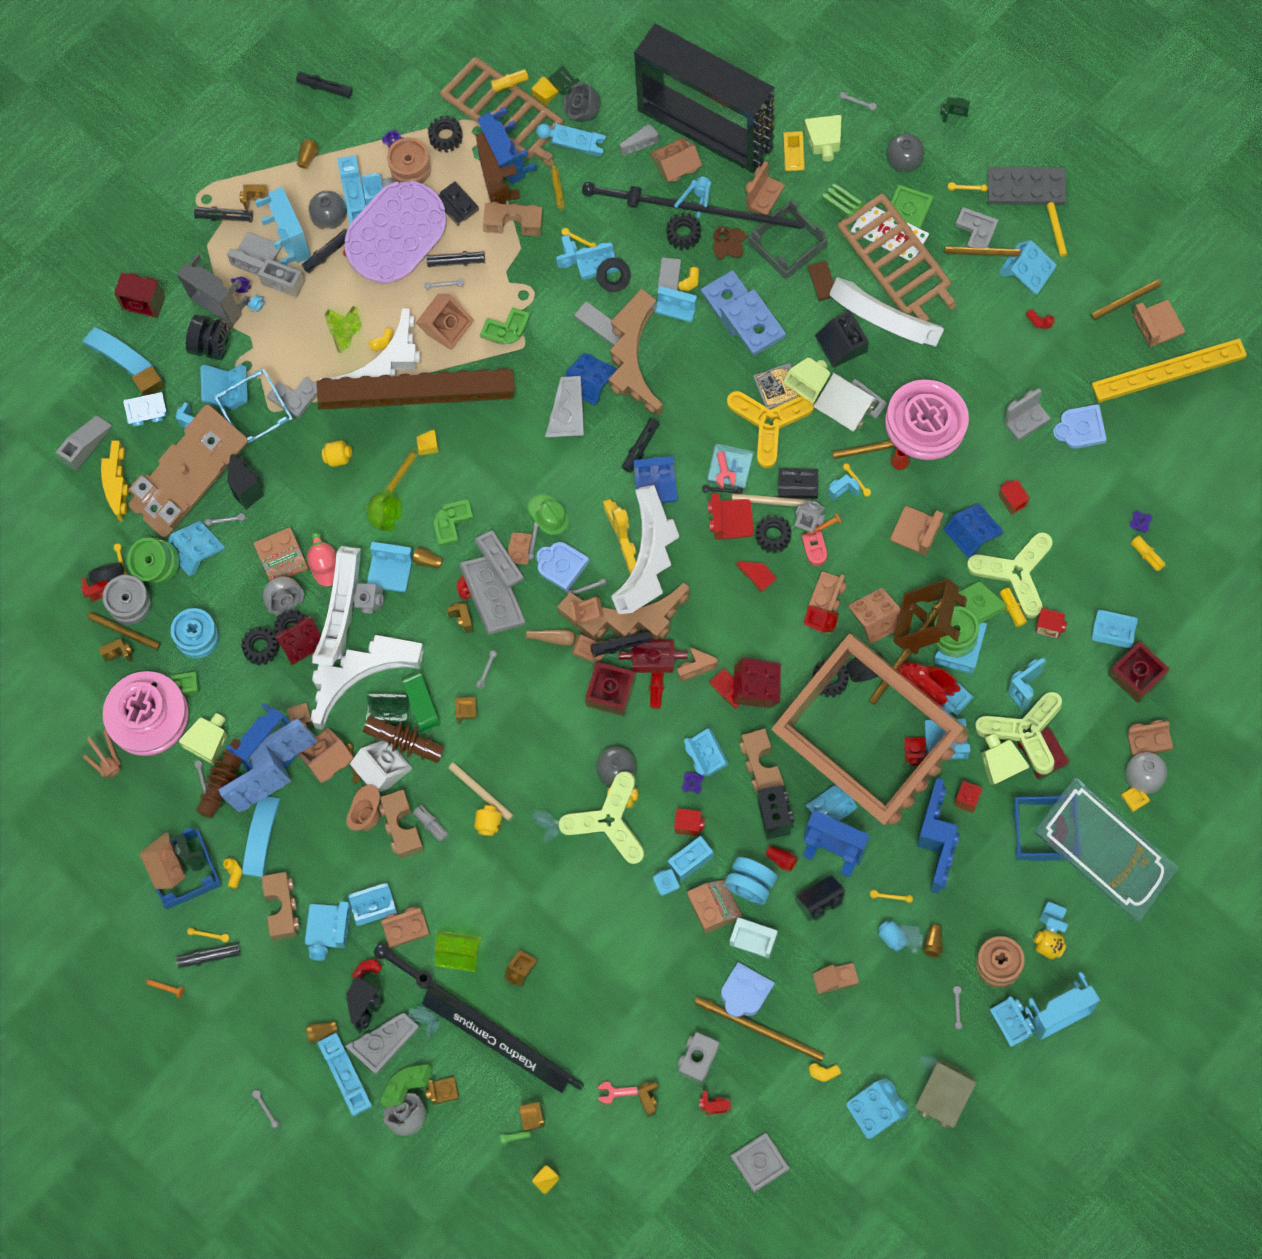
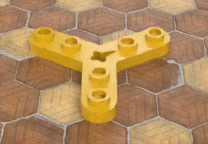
(757, 415)
(619, 522)

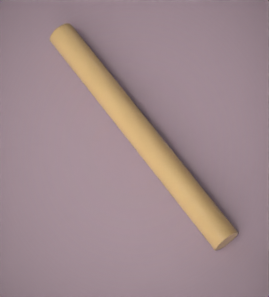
(770, 500)
(480, 791)

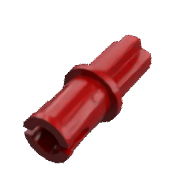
(656, 688)

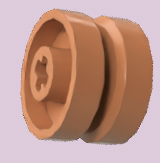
(409, 160)
(1006, 951)

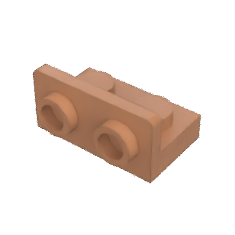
(828, 591)
(1149, 738)
(405, 927)

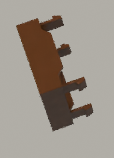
(497, 189)
(943, 589)

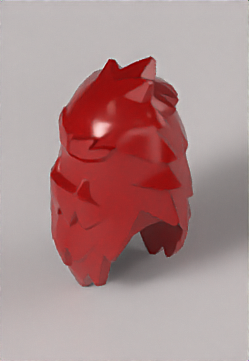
(931, 680)

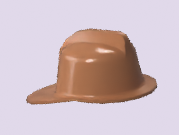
(364, 809)

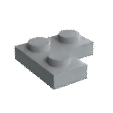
(980, 226)
(297, 400)

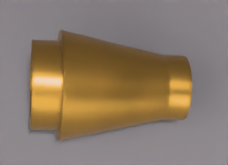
(307, 151)
(426, 558)
(933, 943)
(320, 1031)

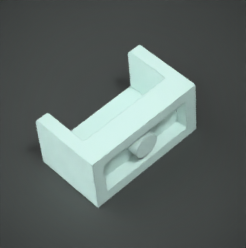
(753, 938)

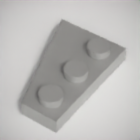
(567, 412)
(382, 1044)

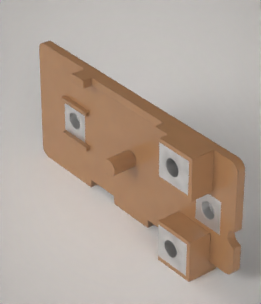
(186, 471)

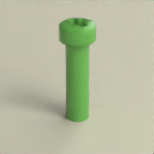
(512, 1137)

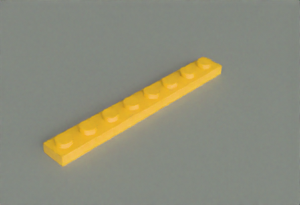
(1168, 370)

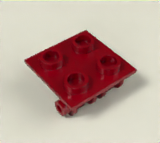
(300, 640)

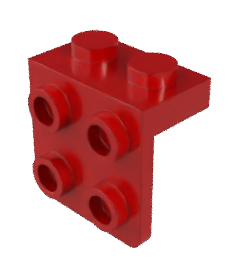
(730, 518)

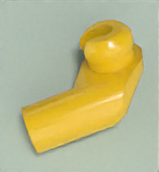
(690, 282)
(382, 342)
(235, 872)
(823, 1074)

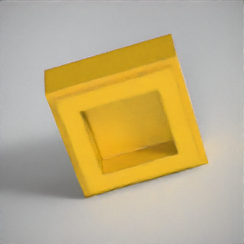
(1135, 799)

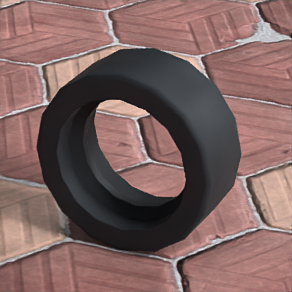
(859, 671)

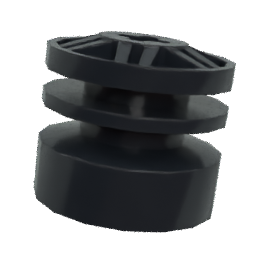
(207, 337)

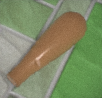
(557, 637)

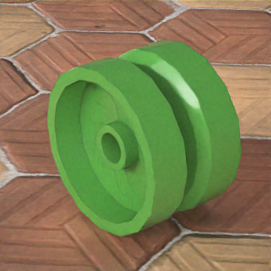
(153, 560)
(968, 627)

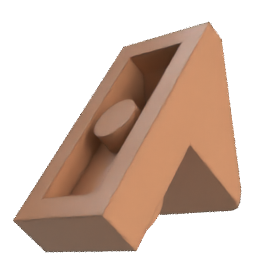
(702, 664)
(835, 978)

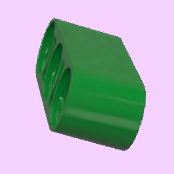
(420, 701)

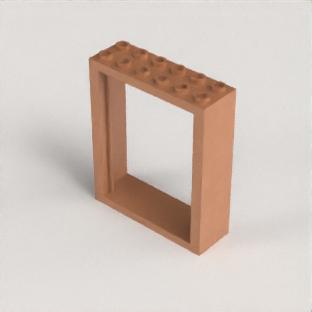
(904, 798)

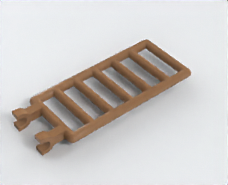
(535, 149)
(913, 240)

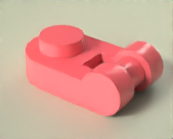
(817, 553)

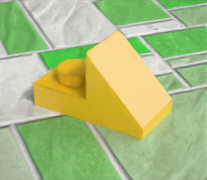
(793, 150)

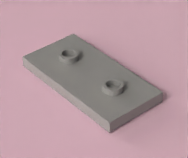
(493, 601)

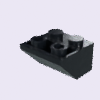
(842, 339)
(243, 483)
(820, 898)
(362, 1002)

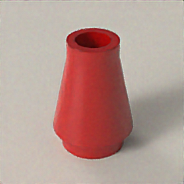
(899, 460)
(782, 858)

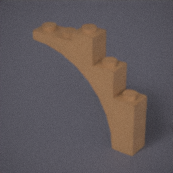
(629, 326)
(650, 618)

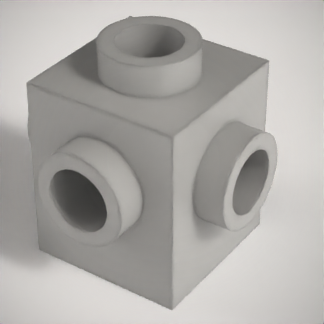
(809, 516)
(368, 598)

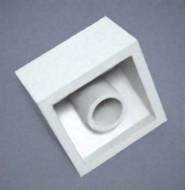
(380, 765)

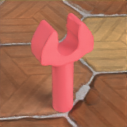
(724, 471)
(615, 1092)

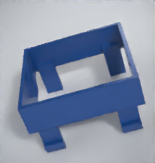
(502, 146)
(257, 734)
(1032, 801)
(836, 838)
(170, 900)

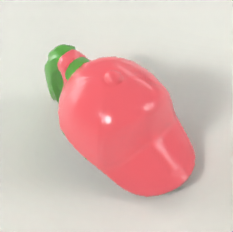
(321, 560)

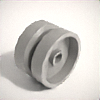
(127, 599)

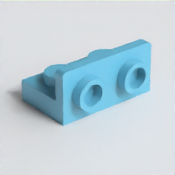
(676, 304)

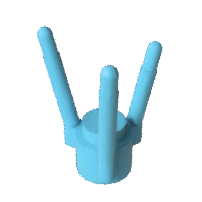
(701, 189)

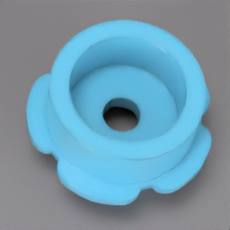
(256, 303)
(317, 951)

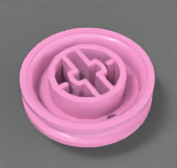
(930, 422)
(145, 717)

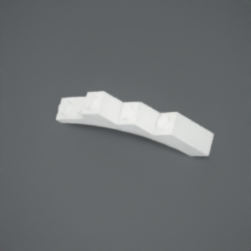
(398, 355)
(656, 534)
(339, 616)
(335, 681)

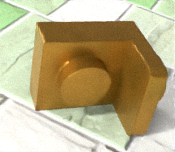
(252, 192)
(461, 612)
(114, 649)
(519, 968)
(442, 1091)
(649, 1103)

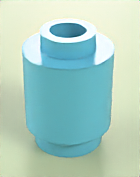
(889, 935)

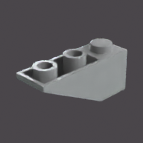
(83, 442)

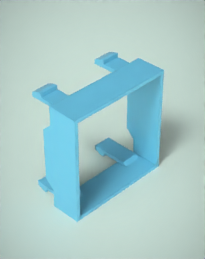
(289, 228)
(282, 421)
(1063, 1009)

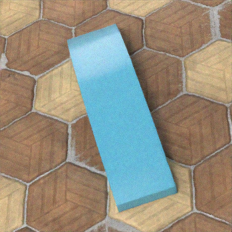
(351, 186)
(116, 351)
(259, 836)
(344, 1074)

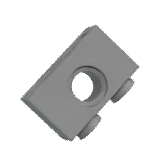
(281, 277)
(698, 1070)

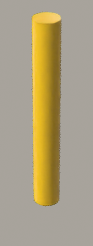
(1056, 229)

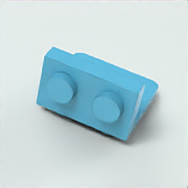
(877, 1108)

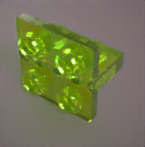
(343, 327)
(457, 951)

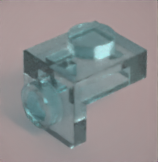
(545, 820)
(910, 937)
(422, 1015)

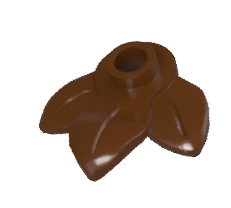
(731, 244)

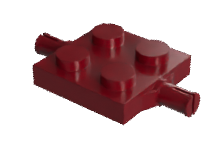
(654, 656)

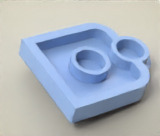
(1081, 427)
(561, 564)
(745, 991)

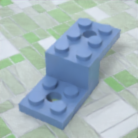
(743, 313)
(268, 767)

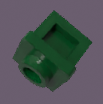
(562, 80)
(956, 107)

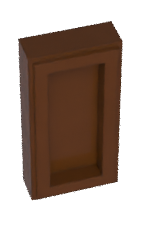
(821, 279)

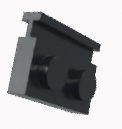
(457, 203)
(798, 483)

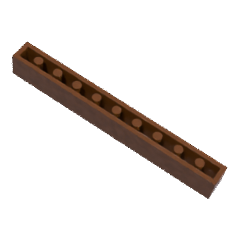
(414, 389)

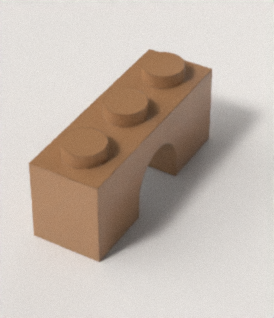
(498, 214)
(755, 746)
(395, 808)
(284, 923)

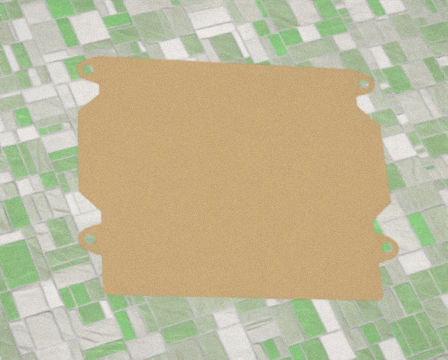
(292, 332)

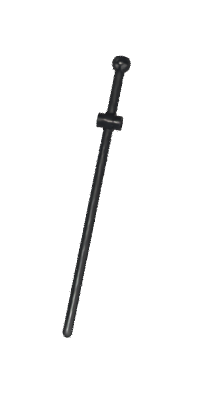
(635, 197)
(383, 952)

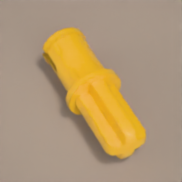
(509, 80)
(1147, 553)
(1013, 607)

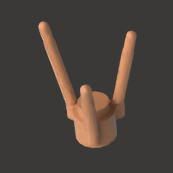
(109, 766)

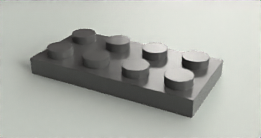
(1026, 185)

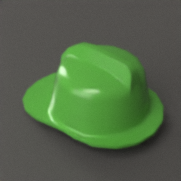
(548, 514)

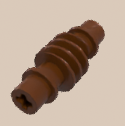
(402, 738)
(219, 777)

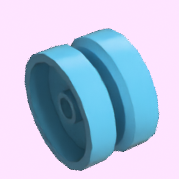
(194, 633)
(750, 880)

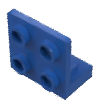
(593, 375)
(657, 473)
(972, 529)

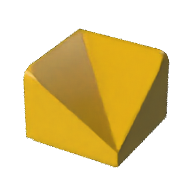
(544, 91)
(427, 443)
(545, 1179)

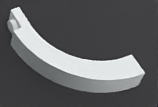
(884, 316)

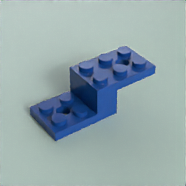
(939, 836)

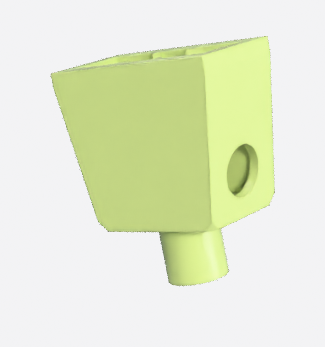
(824, 135)
(808, 378)
(205, 738)
(1002, 759)

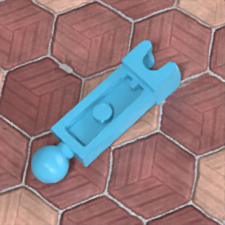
(572, 138)

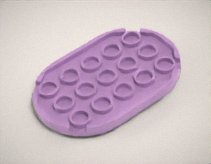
(395, 232)

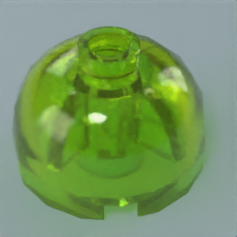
(384, 510)

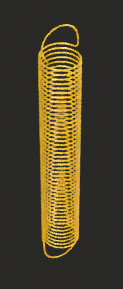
(557, 186)
(401, 471)

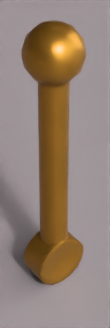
(356, 779)

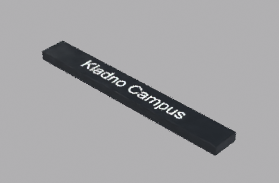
(496, 1039)

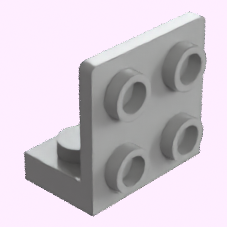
(252, 253)
(1025, 415)

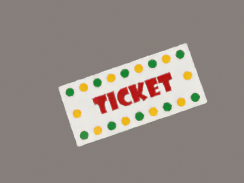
(884, 228)

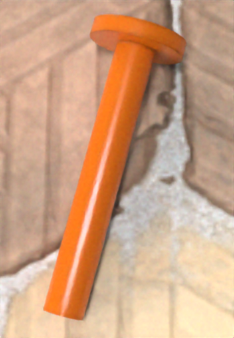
(826, 524)
(179, 992)

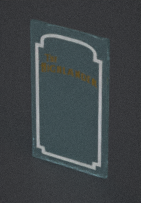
(1106, 850)

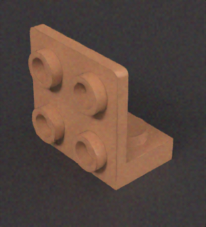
(763, 191)
(1158, 322)
(916, 530)
(877, 614)

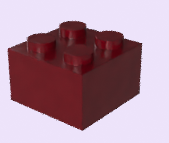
(139, 295)
(1139, 672)
(757, 683)
(610, 689)

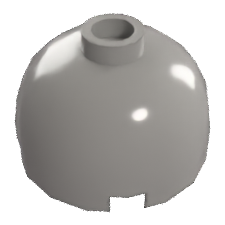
(282, 595)
(1146, 772)
(405, 1118)

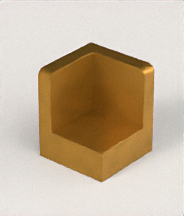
(148, 381)
(465, 708)
(531, 1116)

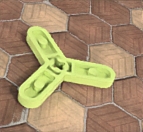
(1003, 568)
(1032, 742)
(618, 830)

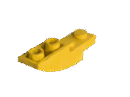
(113, 481)

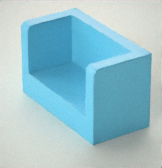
(690, 859)

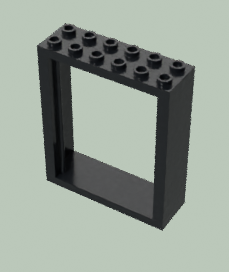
(672, 55)

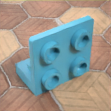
(1031, 268)
(216, 380)
(194, 545)
(390, 566)
(1019, 688)
(933, 735)
(328, 925)

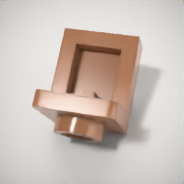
(519, 547)
(586, 611)
(582, 649)

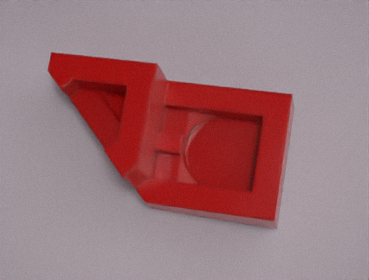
(757, 573)
(724, 685)

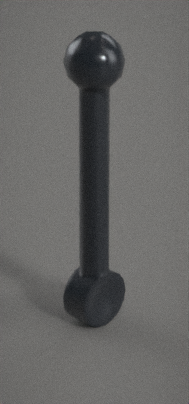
(705, 488)

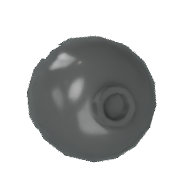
(582, 103)
(905, 153)
(327, 210)
(614, 761)

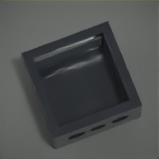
(780, 798)

